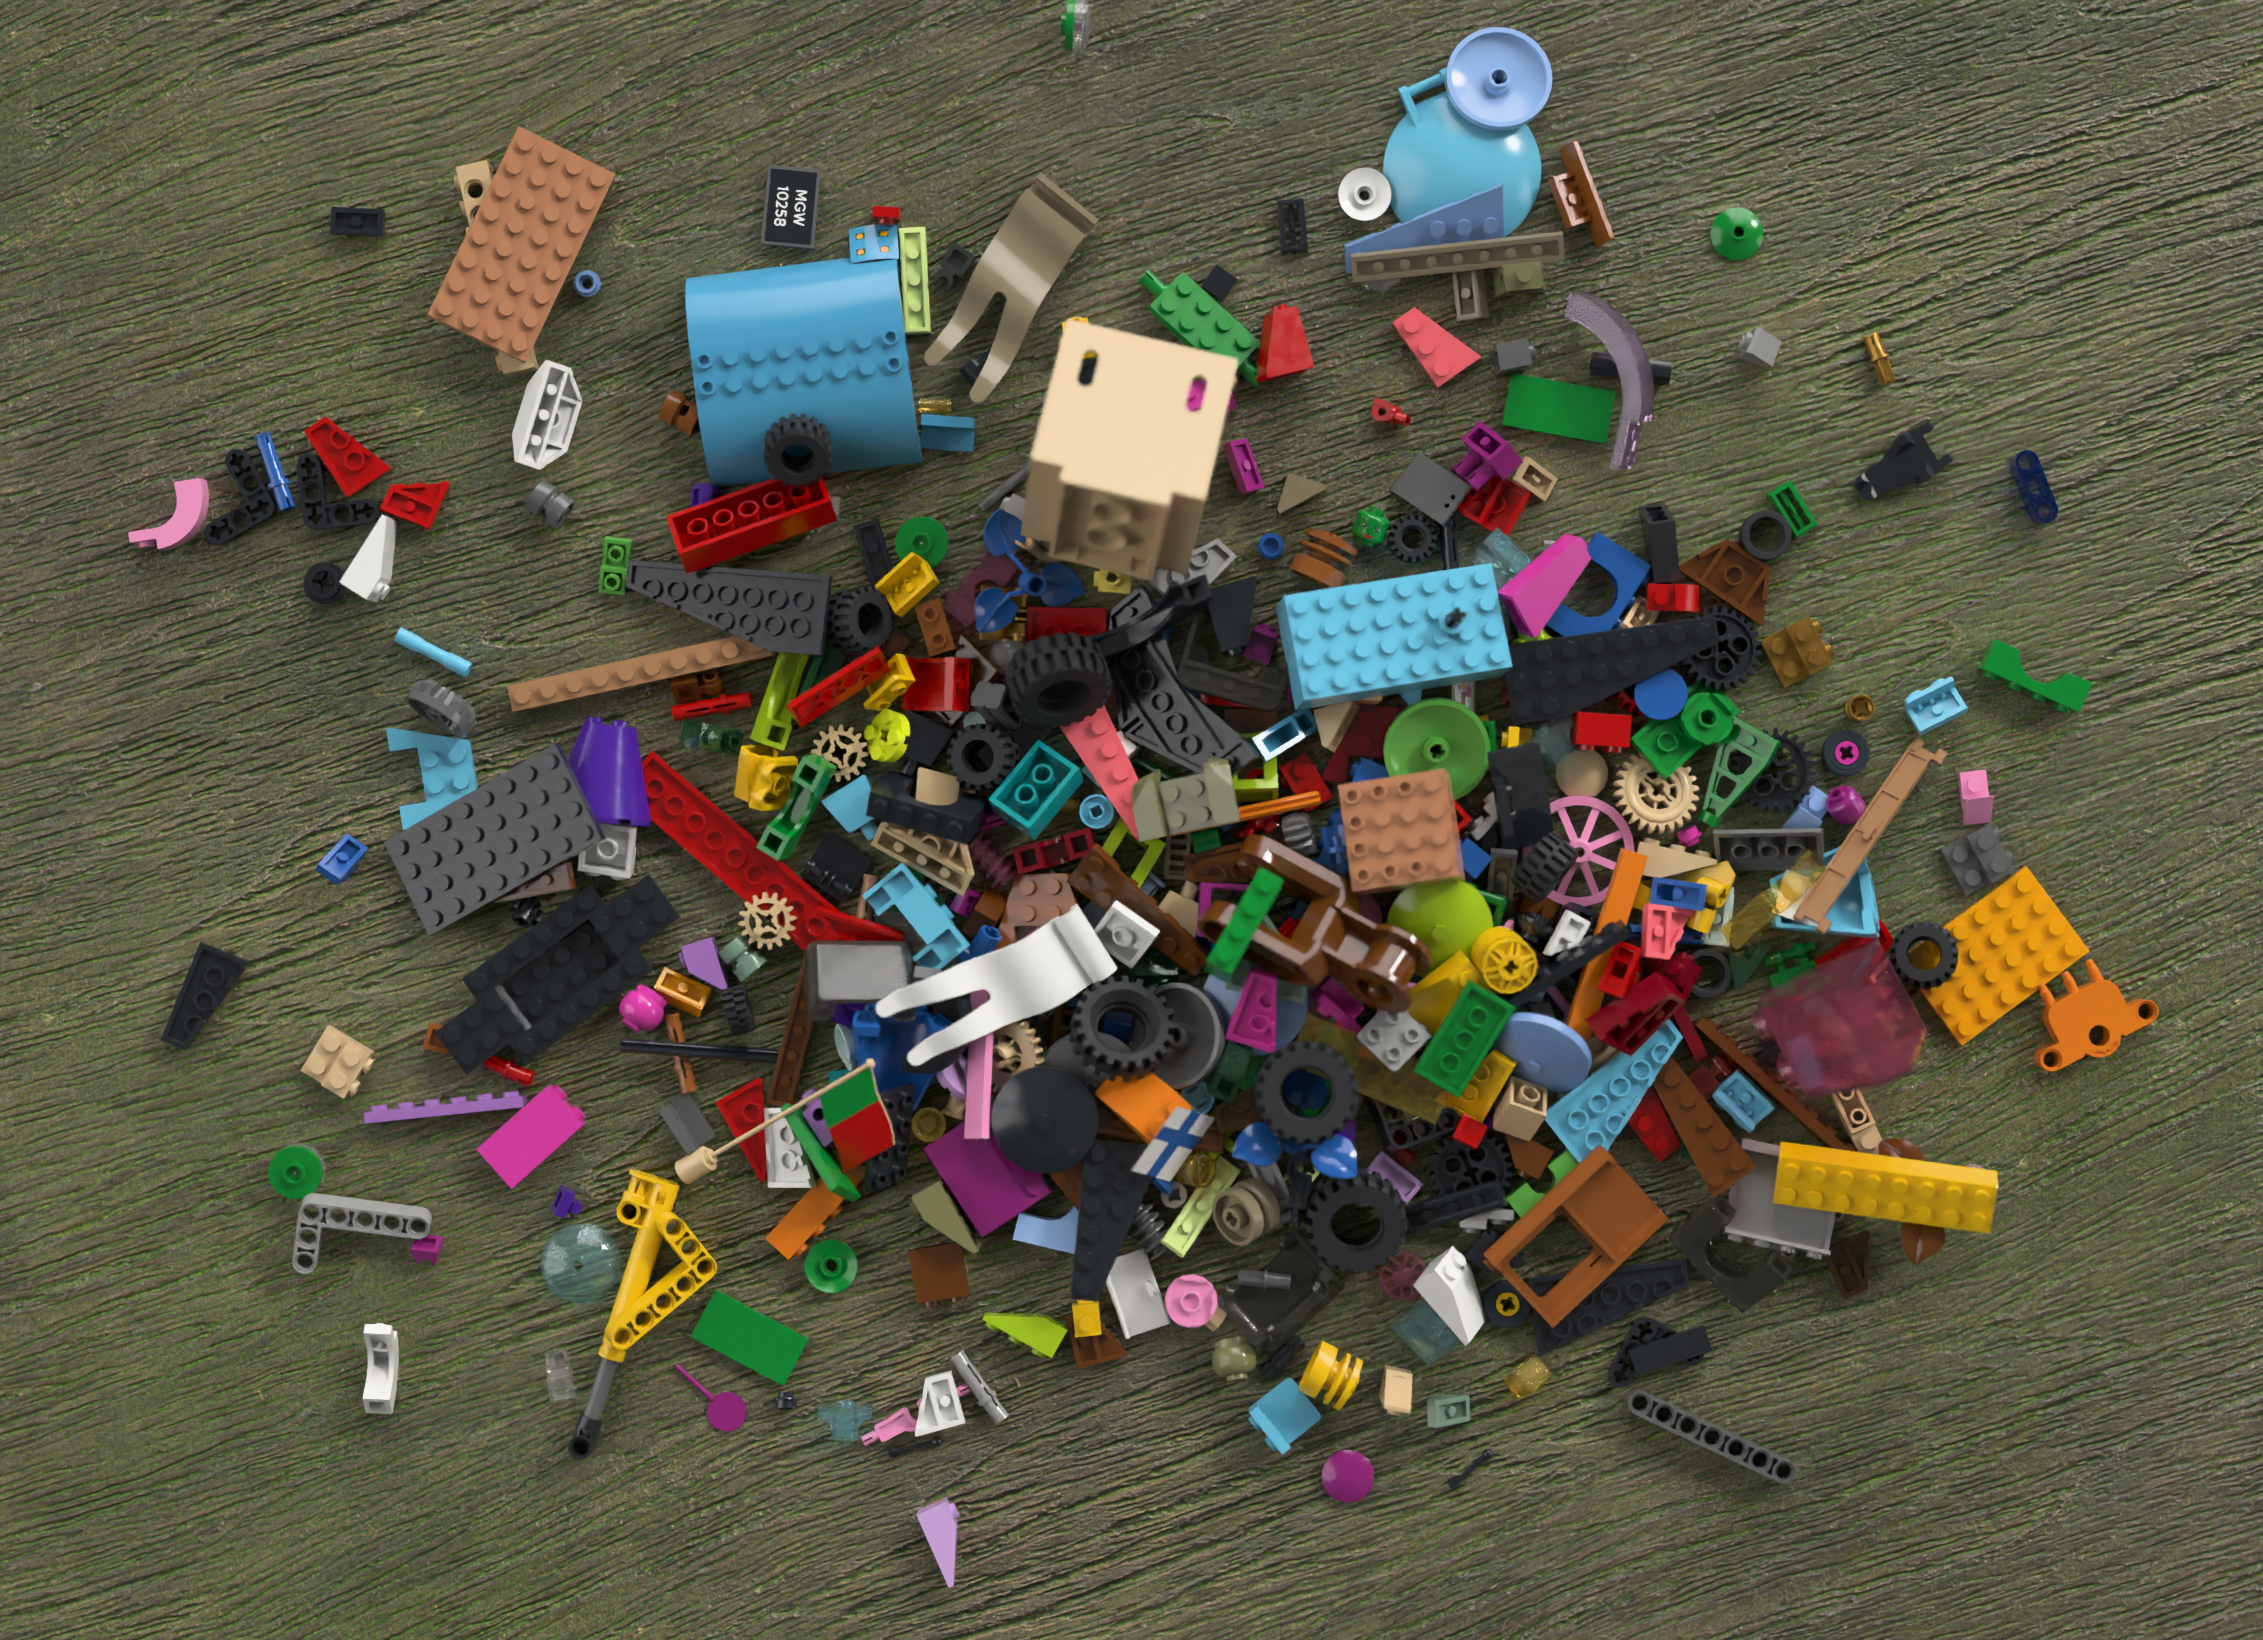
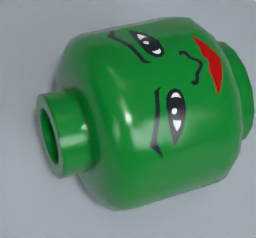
(1370, 526)

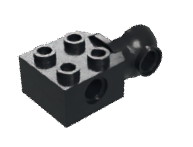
(1537, 929)

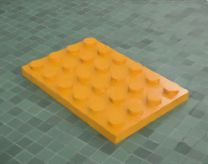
(2004, 952)

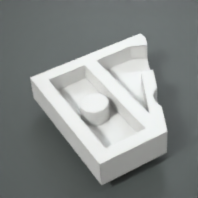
(939, 1405)

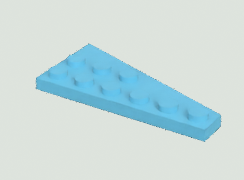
(1610, 1095)

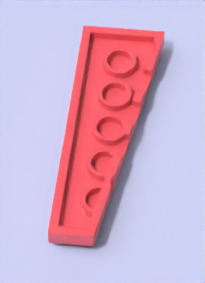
(1107, 761)

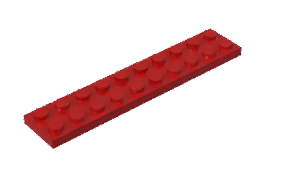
(731, 850)

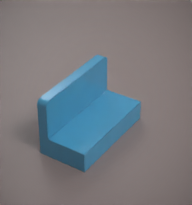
(947, 433)

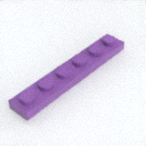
(457, 1105)

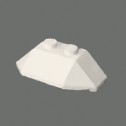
(546, 416)

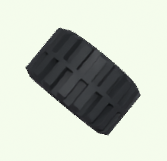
(797, 469)
(873, 617)
(963, 756)
(1544, 867)
(1924, 932)

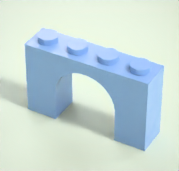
(1053, 1233)

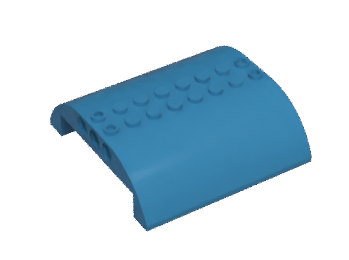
(807, 343)

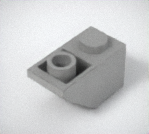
(1759, 348)

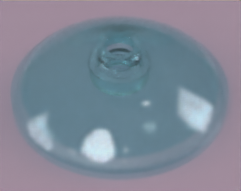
(596, 1253)

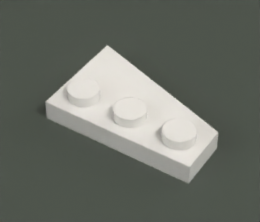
(785, 1155)

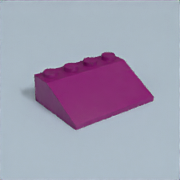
(983, 1178)

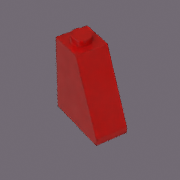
(1283, 345)

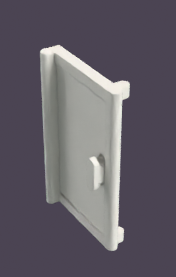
(1134, 1299)

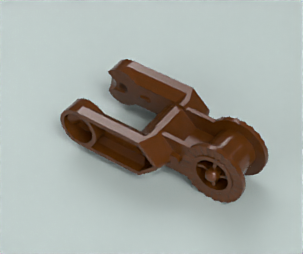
(1331, 937)

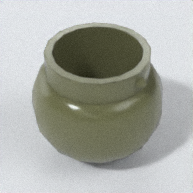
(1233, 1359)

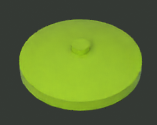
(1442, 917)

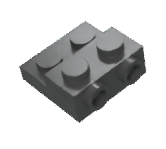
(1978, 858)

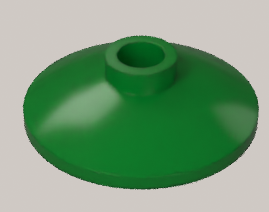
(1723, 234)
(821, 1276)

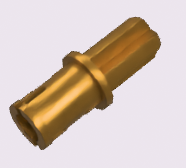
(1879, 359)

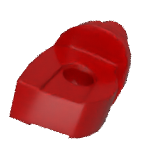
(1392, 416)

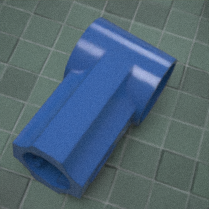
(983, 943)

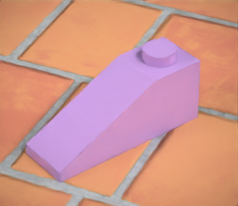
(940, 1529)

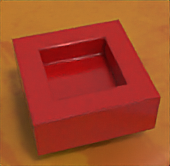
(886, 215)

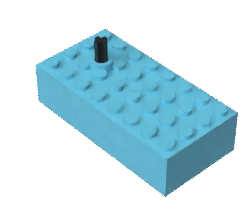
(1393, 636)

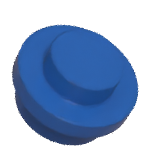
(1270, 546)

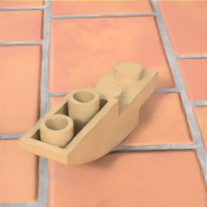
(1857, 1121)

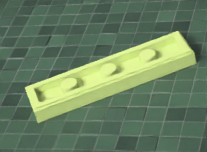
(915, 280)
(1198, 1209)

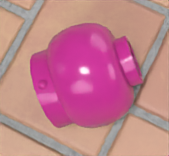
(642, 1009)

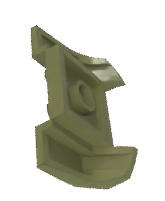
(1185, 801)

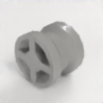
(1180, 1196)

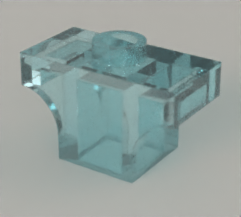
(1554, 740)
(845, 1418)

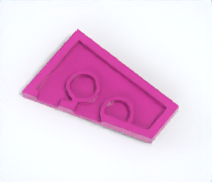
(1255, 1012)

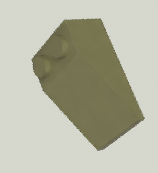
(941, 1211)

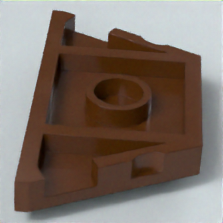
(1732, 577)

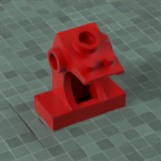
(1621, 970)

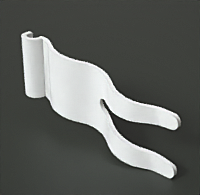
(1021, 980)

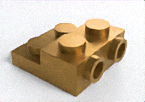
(1797, 651)

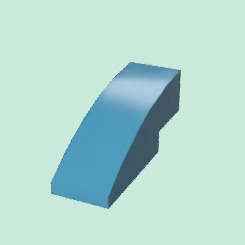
(1285, 734)

